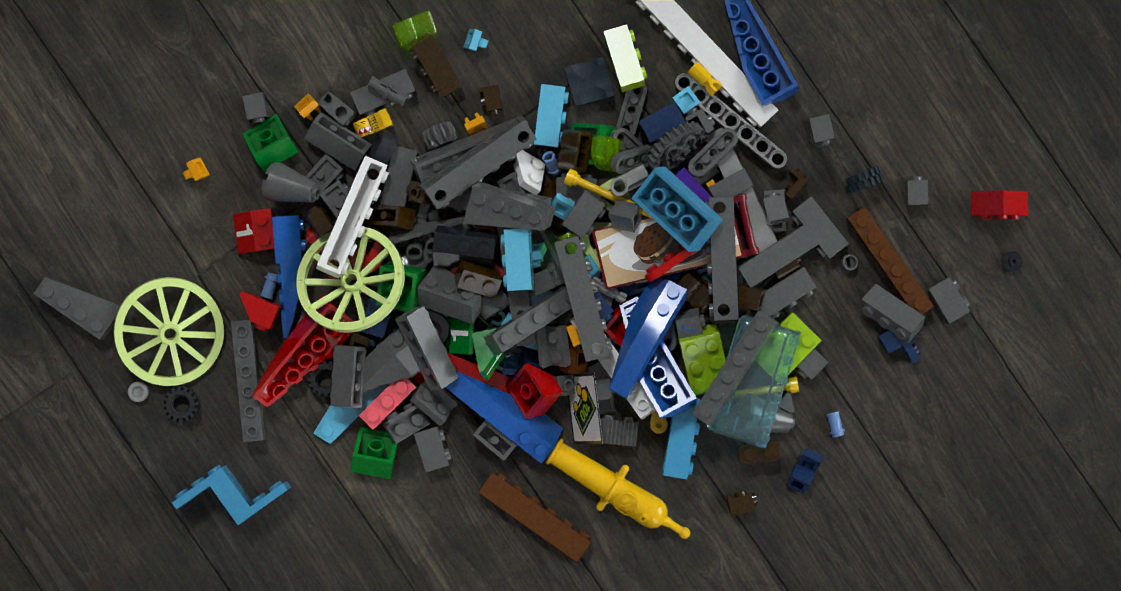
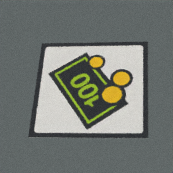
(585, 410)

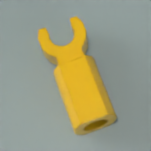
(704, 78)

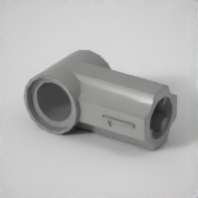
(631, 179)

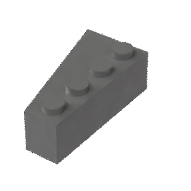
(502, 208)
(87, 310)

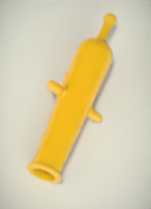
(614, 489)

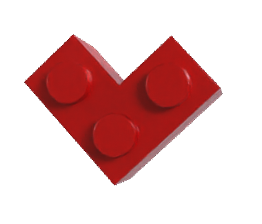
(1001, 204)

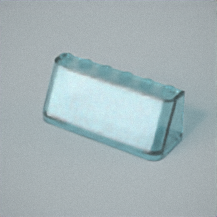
(756, 399)

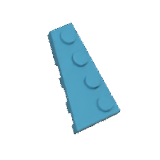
(339, 418)

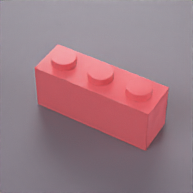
(387, 402)

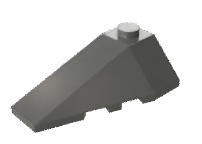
(417, 245)
(389, 362)

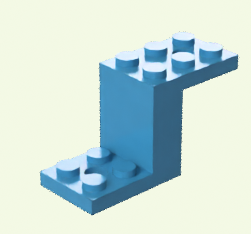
(230, 493)

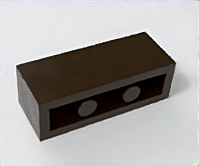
(435, 64)

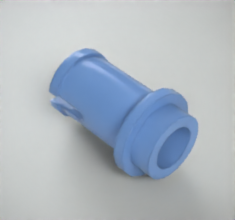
(551, 163)
(269, 285)
(835, 424)

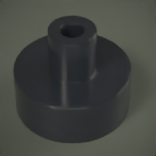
(1007, 258)

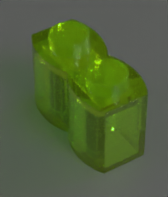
(414, 27)

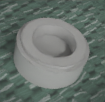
(138, 391)

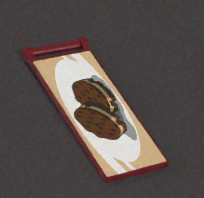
(628, 254)

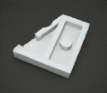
(529, 172)

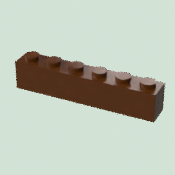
(889, 261)
(534, 516)

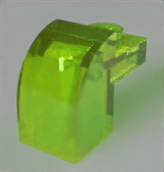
(603, 150)

